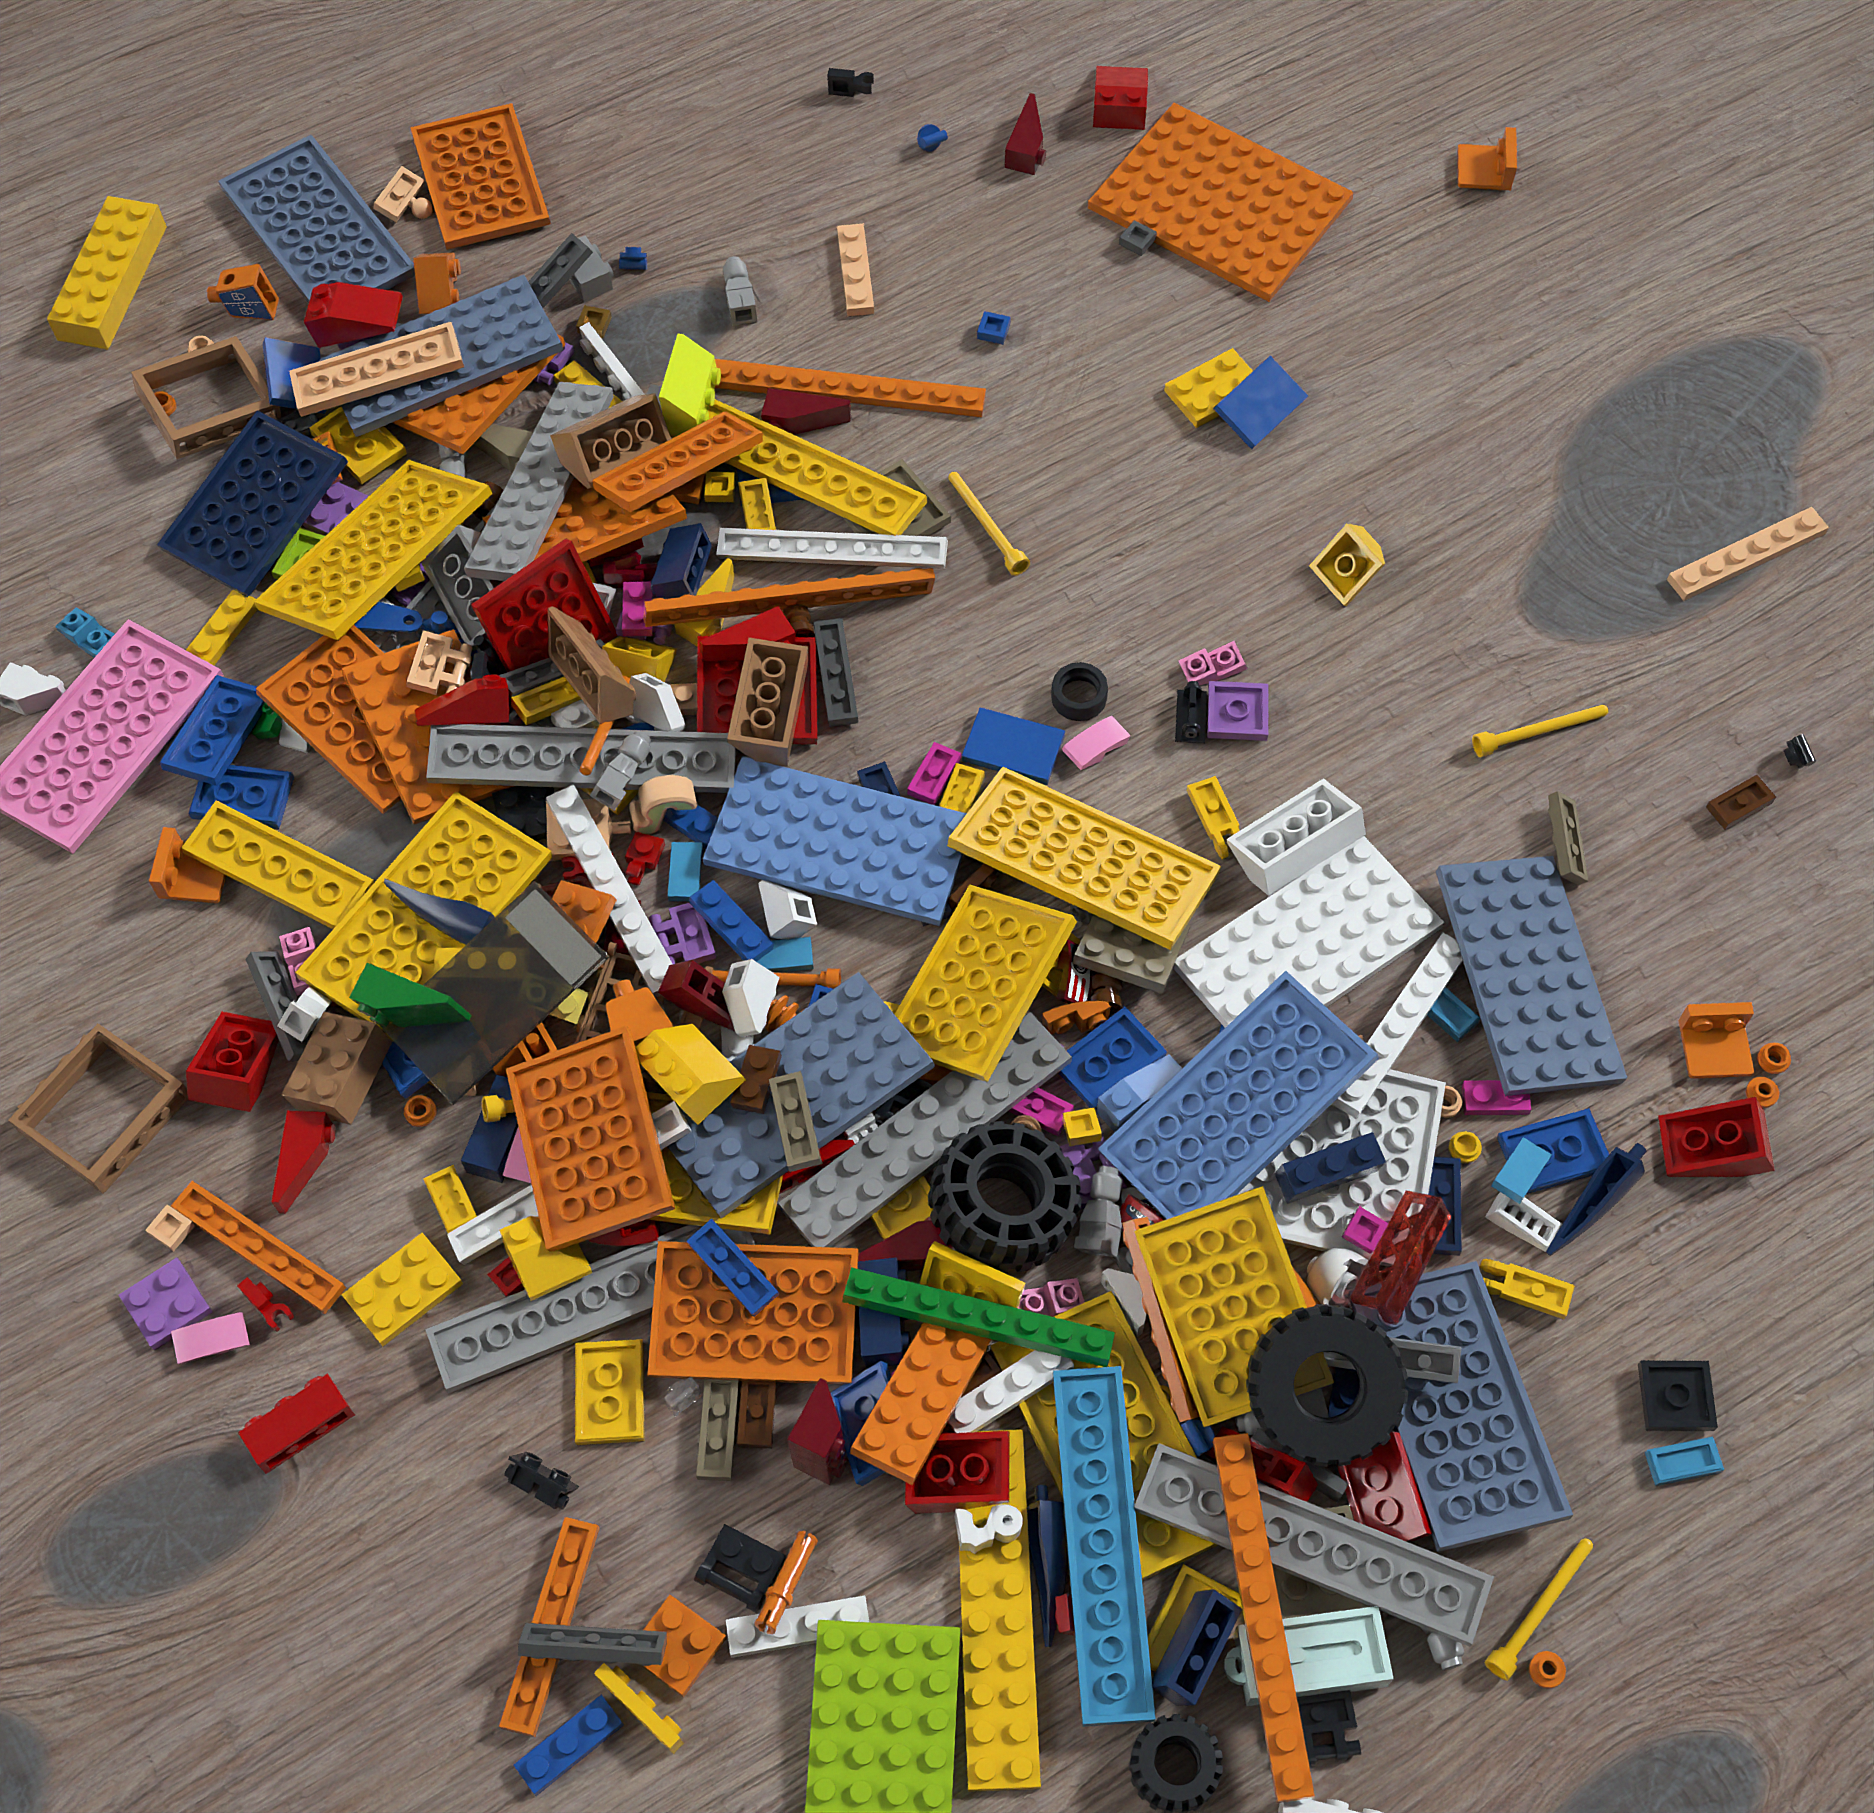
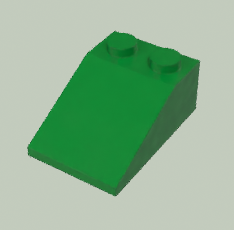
(401, 1001)

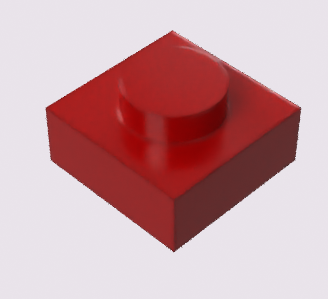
(1064, 1614)

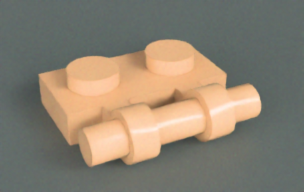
(430, 661)

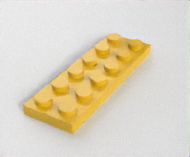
(276, 865)

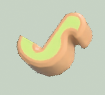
(656, 797)

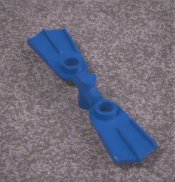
(391, 618)

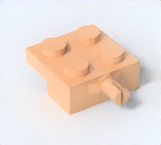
(599, 812)

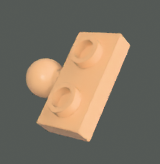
(401, 194)

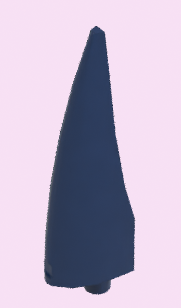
(452, 917)
(1605, 1189)
(1048, 1555)

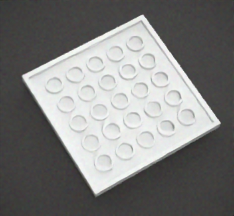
(1406, 1125)

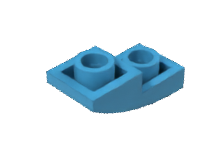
(84, 631)

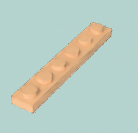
(1747, 553)

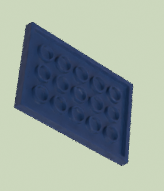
(252, 503)

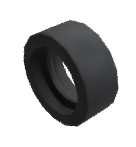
(1076, 672)

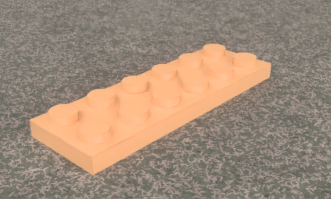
(376, 369)

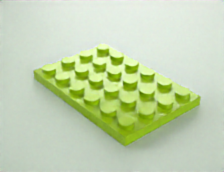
(883, 1718)

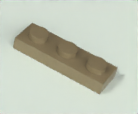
(1567, 838)
(795, 1121)
(717, 1430)

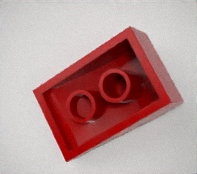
(1120, 97)
(350, 312)
(232, 1062)
(1717, 1140)
(962, 1473)

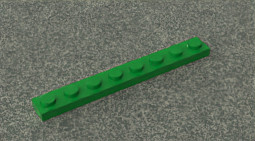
(978, 1317)

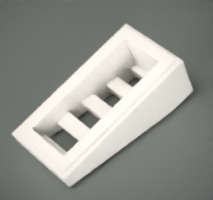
(1508, 1222)

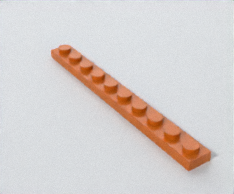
(854, 387)
(811, 594)
(1263, 1619)

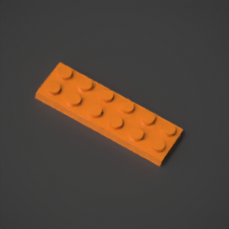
(677, 461)
(919, 1400)

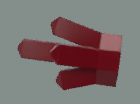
(627, 569)

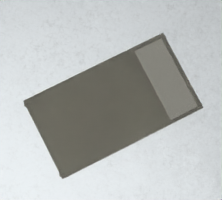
(508, 984)

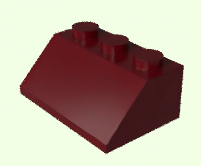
(817, 1437)

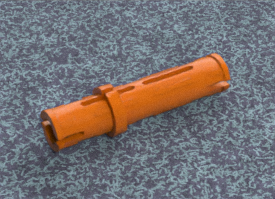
(780, 1594)

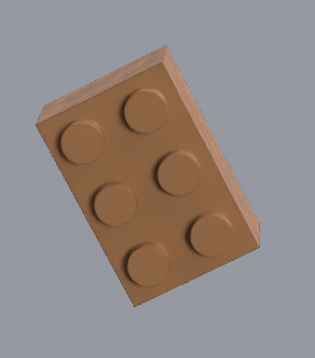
(337, 1067)

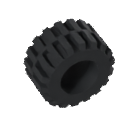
(1192, 1737)

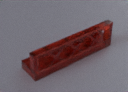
(1412, 1257)

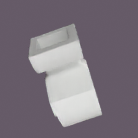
(304, 1014)
(1002, 1524)

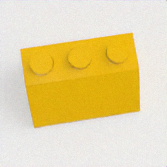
(689, 1069)

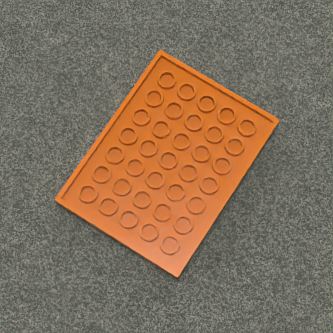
(1222, 201)

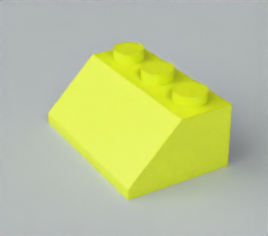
(688, 386)

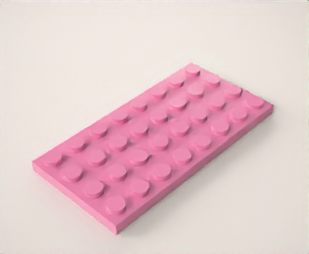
(101, 735)

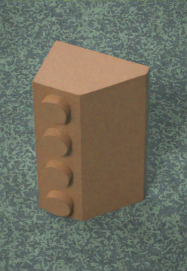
(611, 437)
(588, 668)
(768, 700)

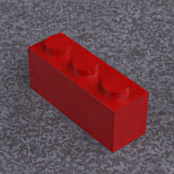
(295, 1423)

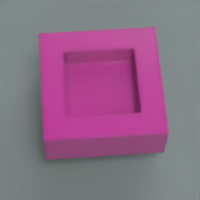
(1364, 1230)

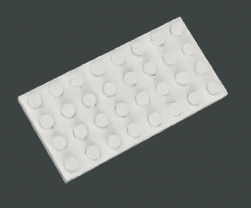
(1322, 929)

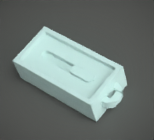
(1324, 1652)

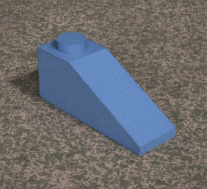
(1135, 1090)

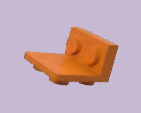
(1488, 165)
(181, 876)
(1717, 1039)

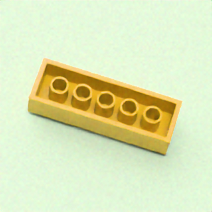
(107, 272)

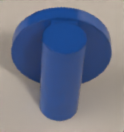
(930, 137)
(633, 259)
(1198, 1436)

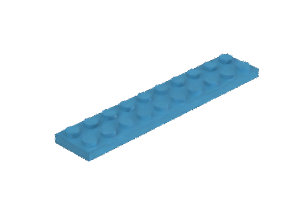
(1103, 1548)

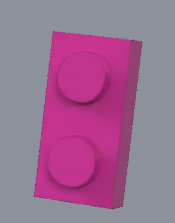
(633, 608)
(933, 773)
(1488, 1098)
(1045, 1109)

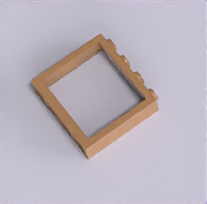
(212, 430)
(135, 1136)

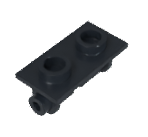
(1191, 714)
(530, 1471)

